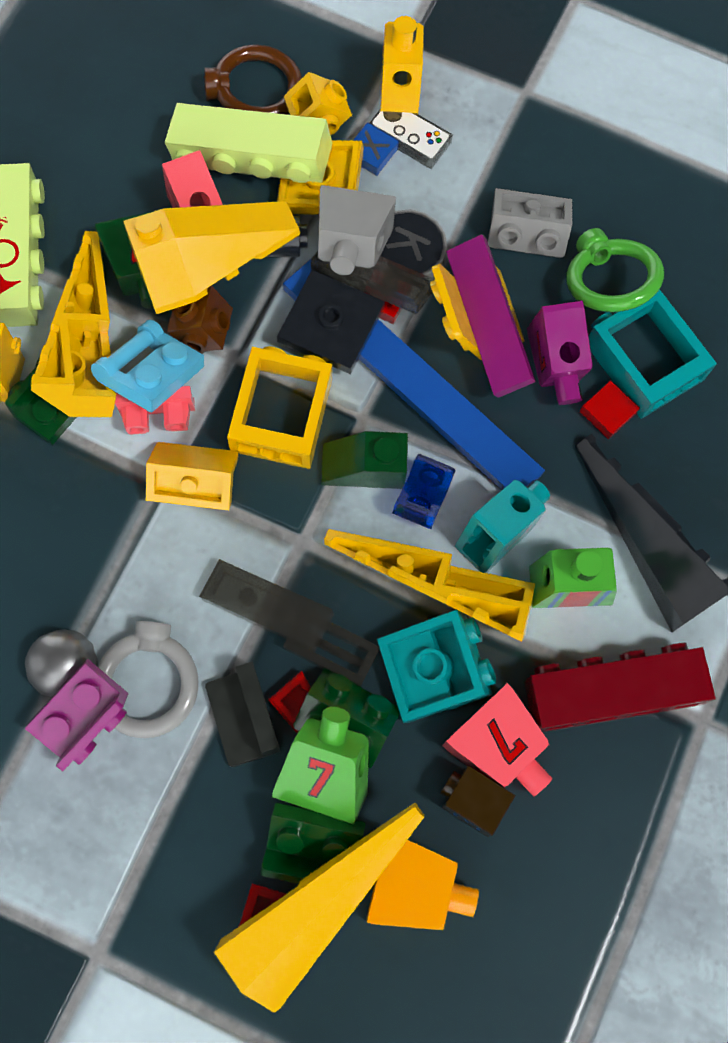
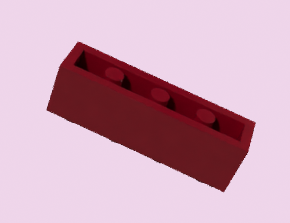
(619, 688)

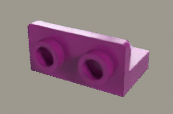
(79, 714)

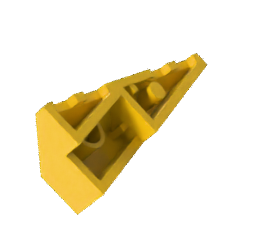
(78, 340)
(483, 596)
(285, 939)

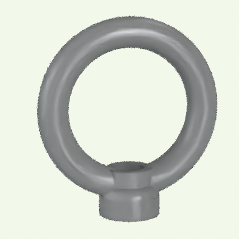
(155, 638)

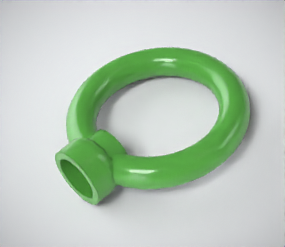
(597, 249)

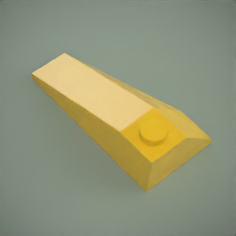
(197, 246)

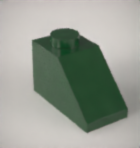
(366, 460)

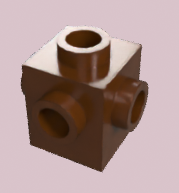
(202, 323)

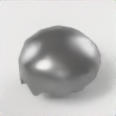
(56, 658)

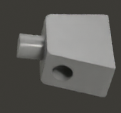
(353, 227)

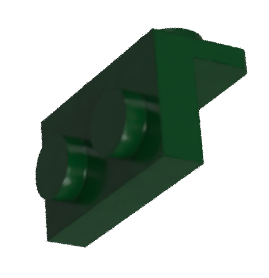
(368, 712)

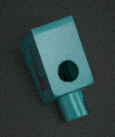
(502, 523)

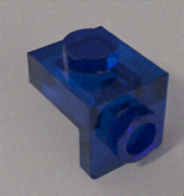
(424, 491)

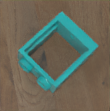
(625, 374)

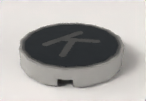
(416, 242)

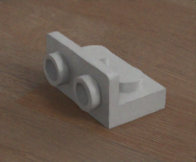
(530, 223)

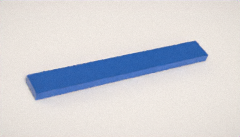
(439, 402)

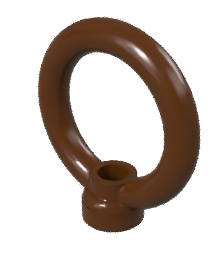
(217, 79)

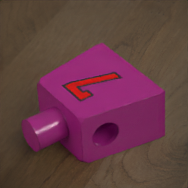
(561, 349)

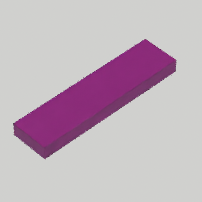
(490, 316)

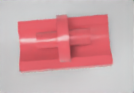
(175, 410)

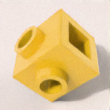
(319, 98)

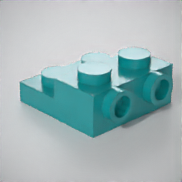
(436, 665)

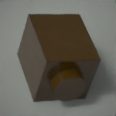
(476, 800)

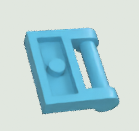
(155, 376)

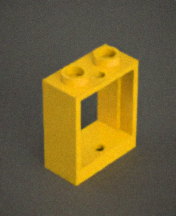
(272, 444)

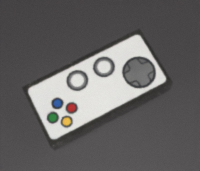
(415, 134)

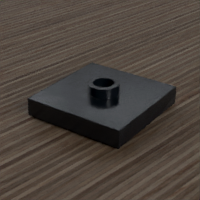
(331, 321)

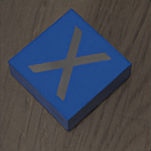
(377, 148)

